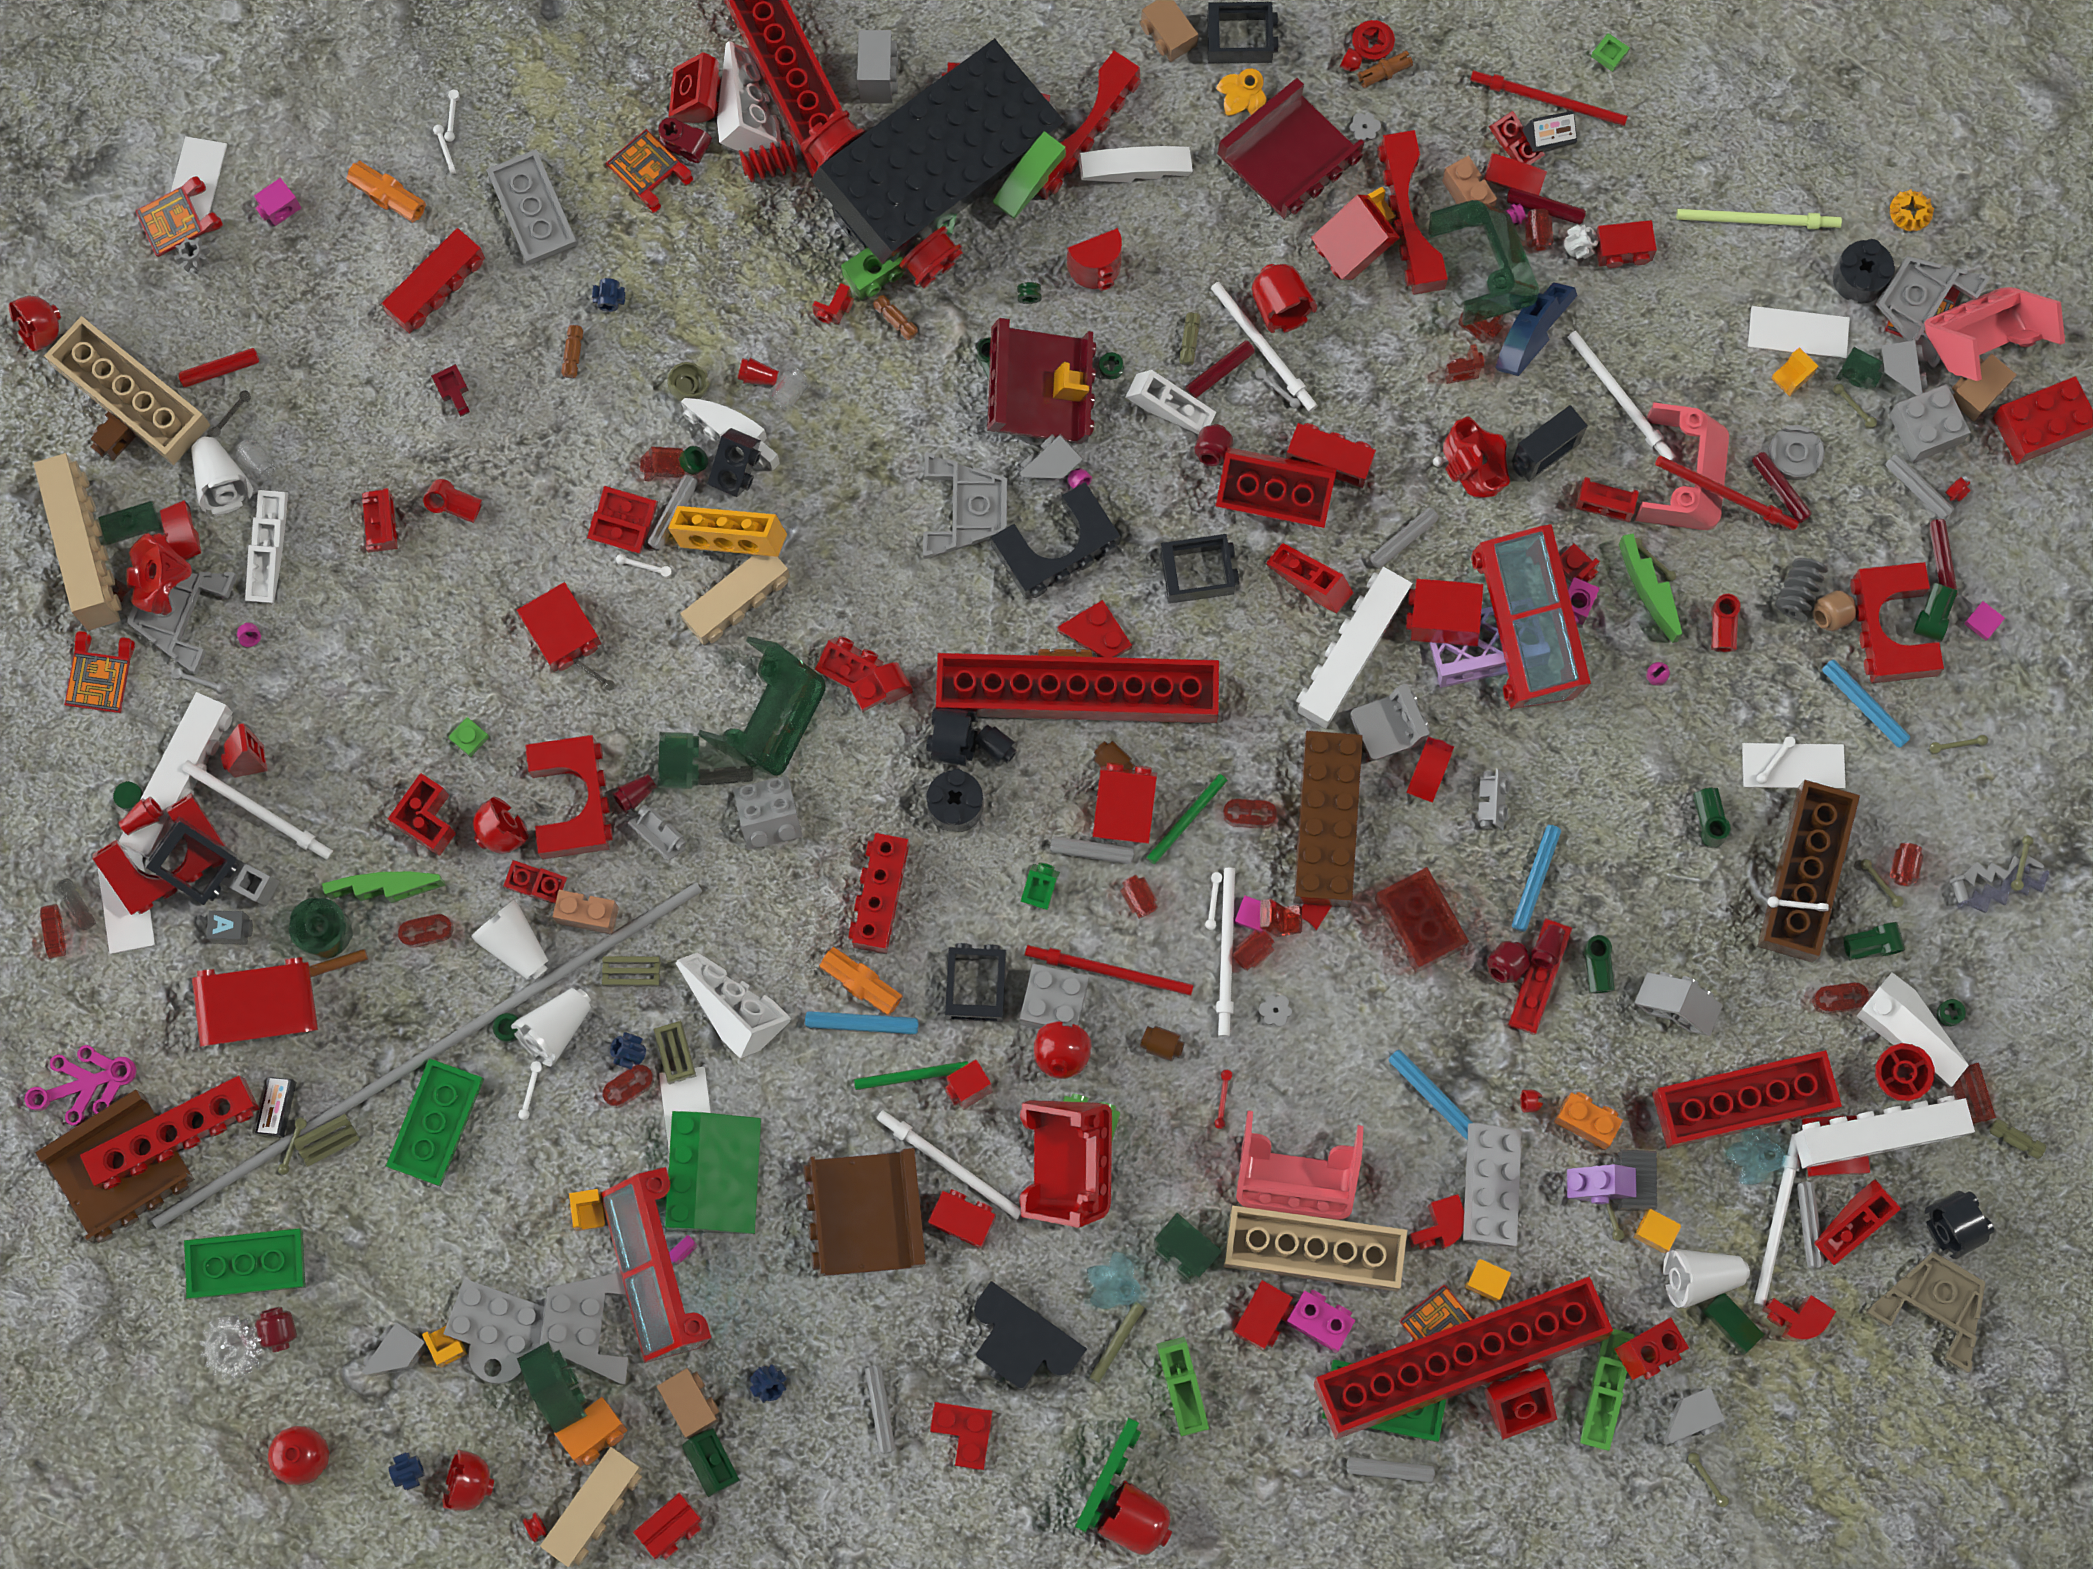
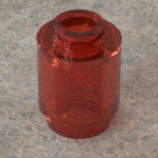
(1539, 230)
(1907, 864)
(1139, 896)
(1253, 949)

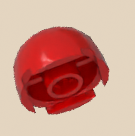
(36, 320)
(497, 828)
(1062, 1050)
(1904, 1072)
(298, 1455)
(467, 1482)

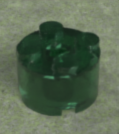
(676, 760)
(306, 936)

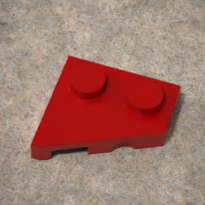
(1097, 631)

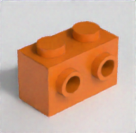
(1588, 1120)
(592, 1433)

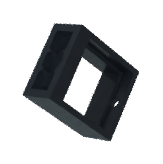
(1241, 11)
(1548, 443)
(1196, 545)
(168, 843)
(975, 1012)

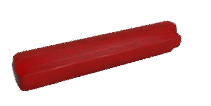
(218, 367)

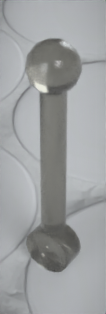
(244, 397)
(608, 684)

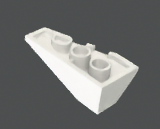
(743, 108)
(736, 1013)
(1903, 1017)

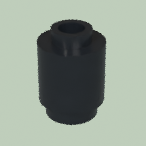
(996, 745)

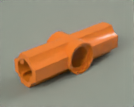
(386, 191)
(860, 981)

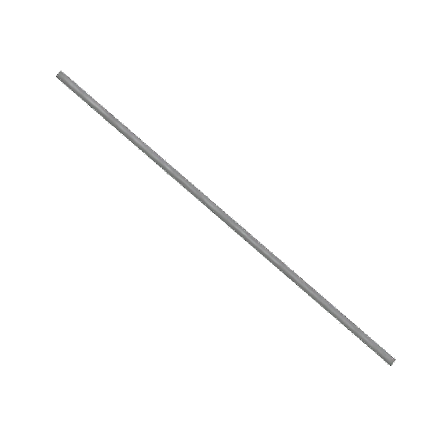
(430, 1052)

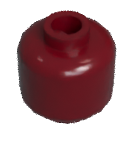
(1213, 444)
(1508, 962)
(275, 1329)

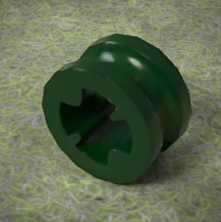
(1029, 292)
(1118, 370)
(1955, 1006)

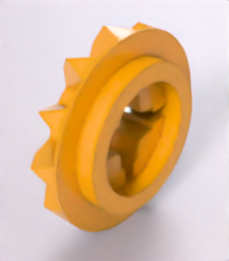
(1903, 217)

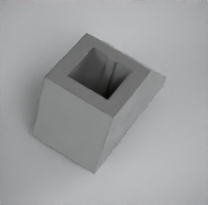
(1902, 364)
(1053, 461)
(252, 883)
(396, 1353)
(1692, 1415)

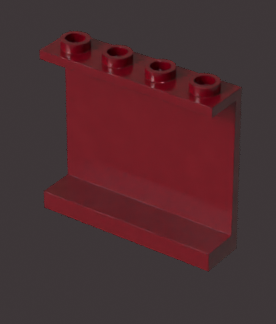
(1288, 151)
(1024, 383)

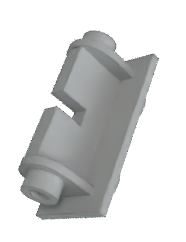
(1495, 789)
(664, 840)

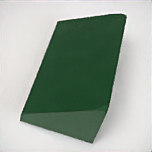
(1733, 1323)
(710, 1462)

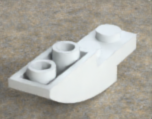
(719, 419)

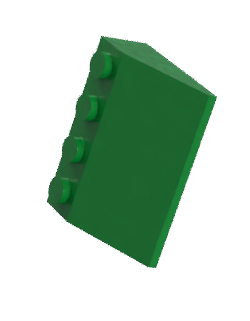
(713, 1173)

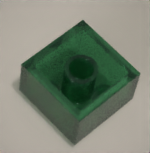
(1186, 1249)
(553, 1386)

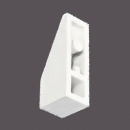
(1169, 402)

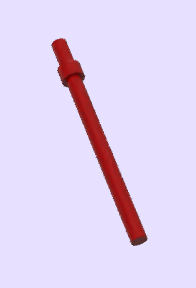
(1498, 83)
(1770, 513)
(1055, 957)

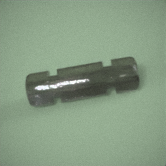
(725, 775)
(76, 904)

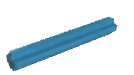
(1866, 703)
(1536, 878)
(861, 1022)
(1431, 1092)

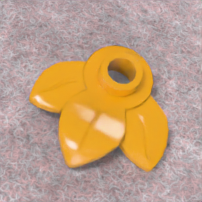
(1241, 96)

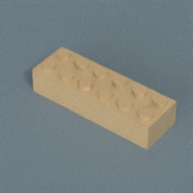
(127, 390)
(78, 541)
(1315, 1248)

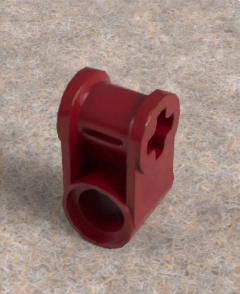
(687, 142)

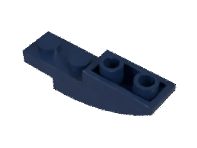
(1530, 328)

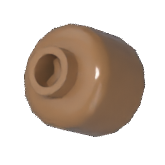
(1834, 610)

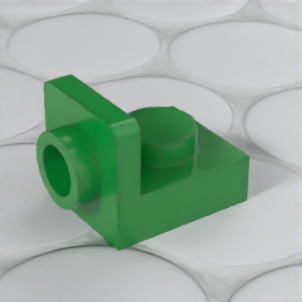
(1040, 885)

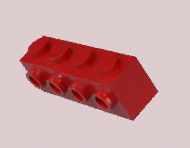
(880, 893)

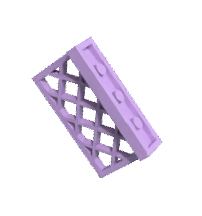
(1471, 667)

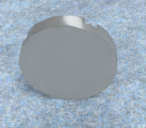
(1796, 452)

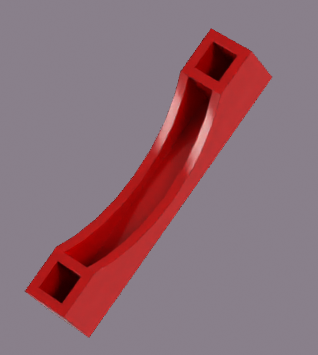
(1115, 81)
(1424, 263)

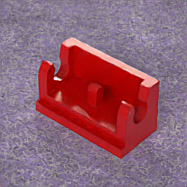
(1607, 500)
(379, 520)

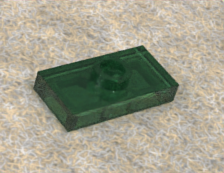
(129, 522)

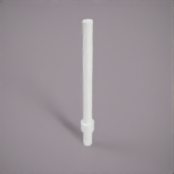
(1295, 386)
(1654, 437)
(304, 839)
(1224, 1006)
(904, 1132)
(1790, 1166)

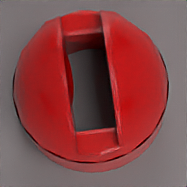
(1351, 60)
(1529, 1101)

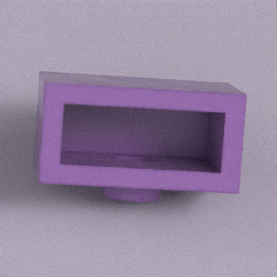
(1601, 1183)

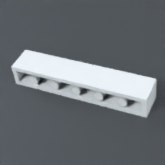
(1354, 647)
(193, 741)
(1883, 1132)

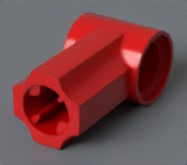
(452, 501)
(1725, 625)

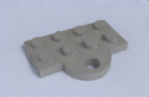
(496, 1328)

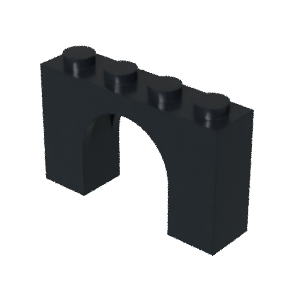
(1035, 573)

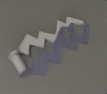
(1982, 902)

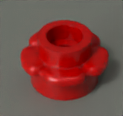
(1958, 489)

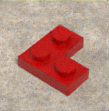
(970, 1425)

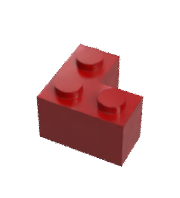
(417, 814)

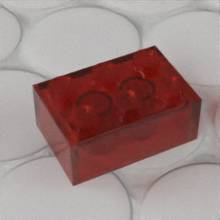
(1421, 920)

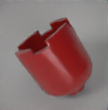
(1282, 297)
(1136, 1520)

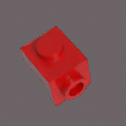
(839, 305)

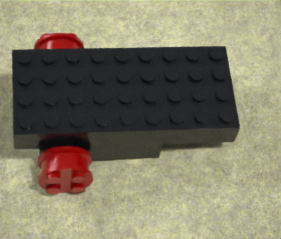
(930, 158)

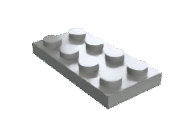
(531, 207)
(1492, 1185)

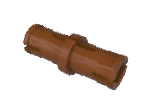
(1385, 69)

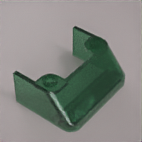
(1511, 285)
(780, 715)

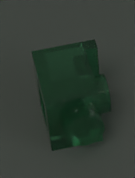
(1861, 369)

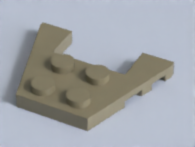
(1943, 1294)

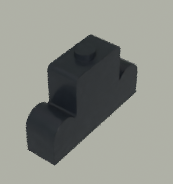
(1021, 1340)

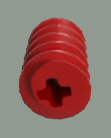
(769, 161)

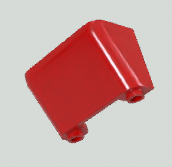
(254, 1003)
(1069, 1162)

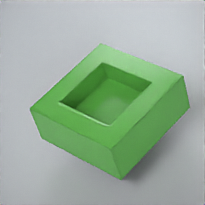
(1610, 52)
(468, 737)

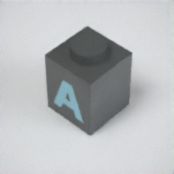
(229, 927)

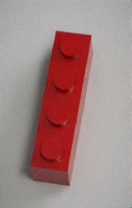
(433, 281)

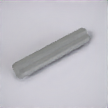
(1919, 486)
(679, 498)
(1404, 537)
(1092, 850)
(1810, 1223)
(880, 1409)
(1390, 1469)

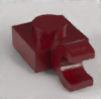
(452, 386)

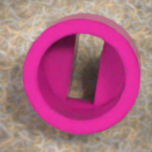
(1078, 477)
(244, 639)
(1662, 677)

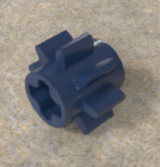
(608, 295)
(627, 1050)
(767, 1383)
(406, 1471)

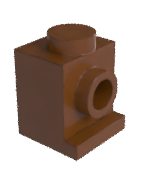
(111, 437)

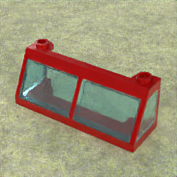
(1533, 617)
(648, 1269)

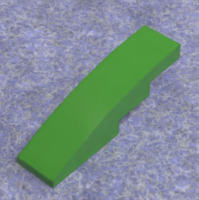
(1655, 596)
(393, 884)
(1605, 1393)

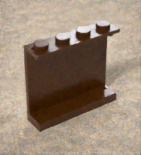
(107, 1210)
(865, 1213)

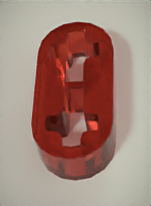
(1249, 820)
(424, 924)
(53, 931)
(1841, 1004)
(632, 1091)

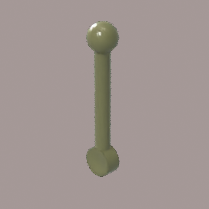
(1870, 422)
(1670, 575)
(1935, 747)
(2017, 884)
(1896, 901)
(300, 1123)
(1617, 1234)
(1722, 1501)

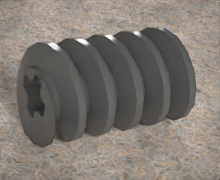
(1798, 588)

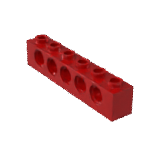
(100, 1159)

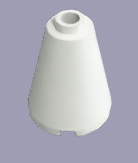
(218, 478)
(513, 941)
(552, 1025)
(1702, 1275)

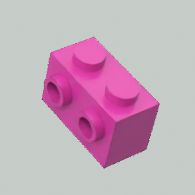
(1320, 1320)

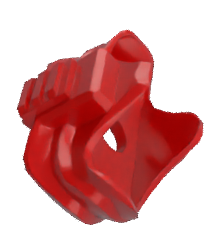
(1464, 452)
(154, 573)

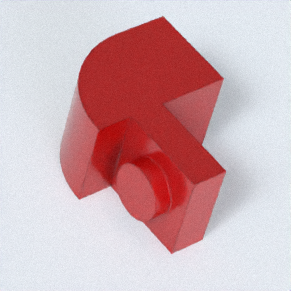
(884, 684)
(1430, 769)
(1448, 1224)
(1804, 1324)

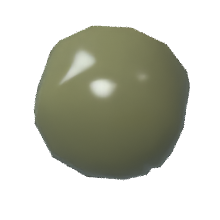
(687, 381)

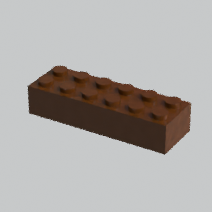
(1328, 819)
(1809, 870)

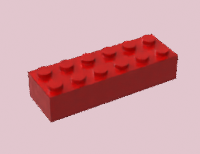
(1746, 1099)

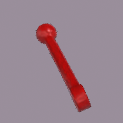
(1226, 1076)

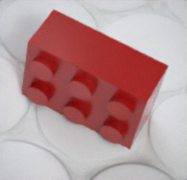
(2045, 420)

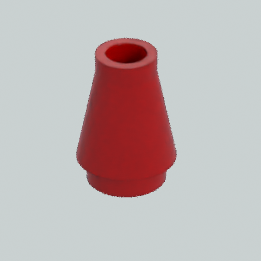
(755, 372)
(142, 815)

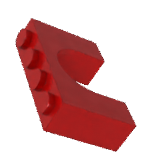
(1885, 658)
(589, 829)
(139, 888)

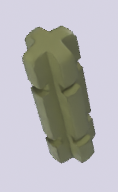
(1190, 338)
(2017, 1139)

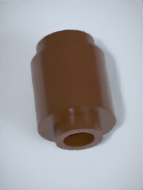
(1112, 753)
(1162, 1043)

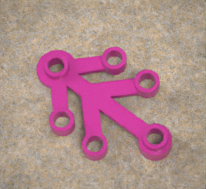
(85, 1085)

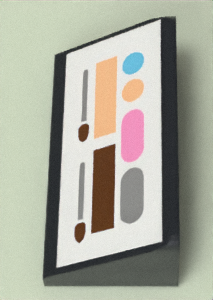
(1551, 131)
(276, 1107)

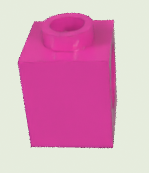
(276, 202)
(1586, 593)

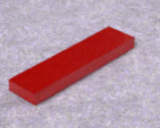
(1536, 988)

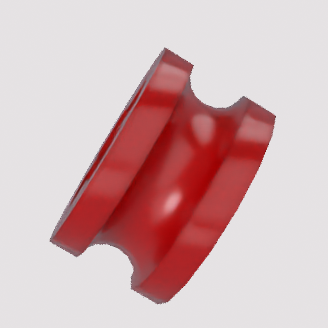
(535, 1527)

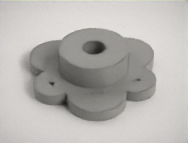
(1360, 121)
(1279, 1003)

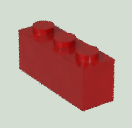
(1332, 450)

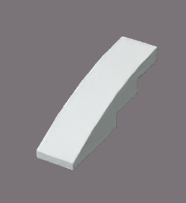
(1135, 162)
(266, 546)

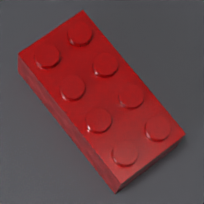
(1275, 487)

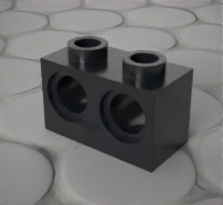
(730, 460)

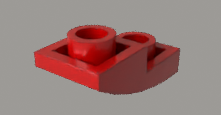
(1513, 140)
(1514, 174)
(182, 535)
(534, 882)

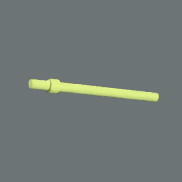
(1811, 221)

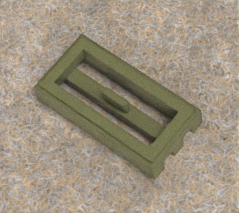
(607, 960)
(680, 1074)
(328, 1144)

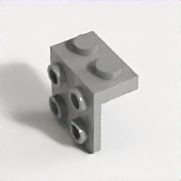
(1390, 724)
(767, 812)

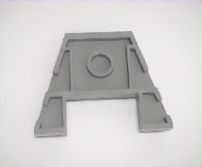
(1918, 292)
(977, 506)
(167, 630)
(574, 1324)

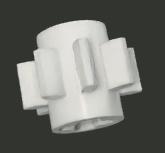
(1581, 241)

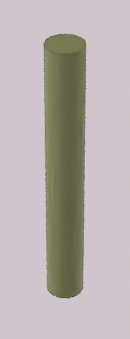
(1117, 1342)

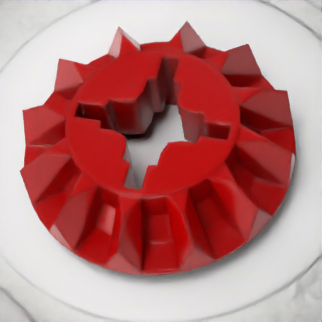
(1368, 30)

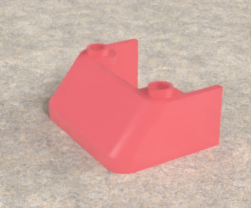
(1991, 322)
(1691, 505)
(1296, 1182)

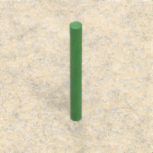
(1186, 819)
(908, 1076)

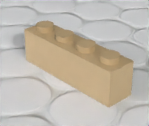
(734, 596)
(591, 1508)

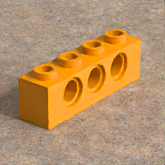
(727, 531)

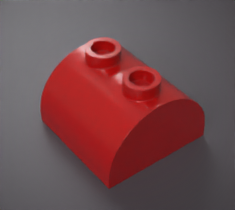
(695, 89)
(1096, 260)
(1521, 1403)

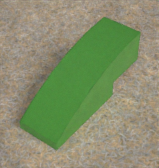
(1030, 175)
(1182, 1386)

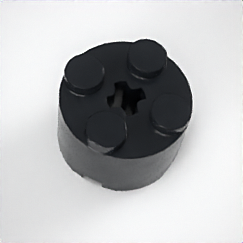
(1863, 271)
(952, 736)
(955, 785)
(1958, 1223)

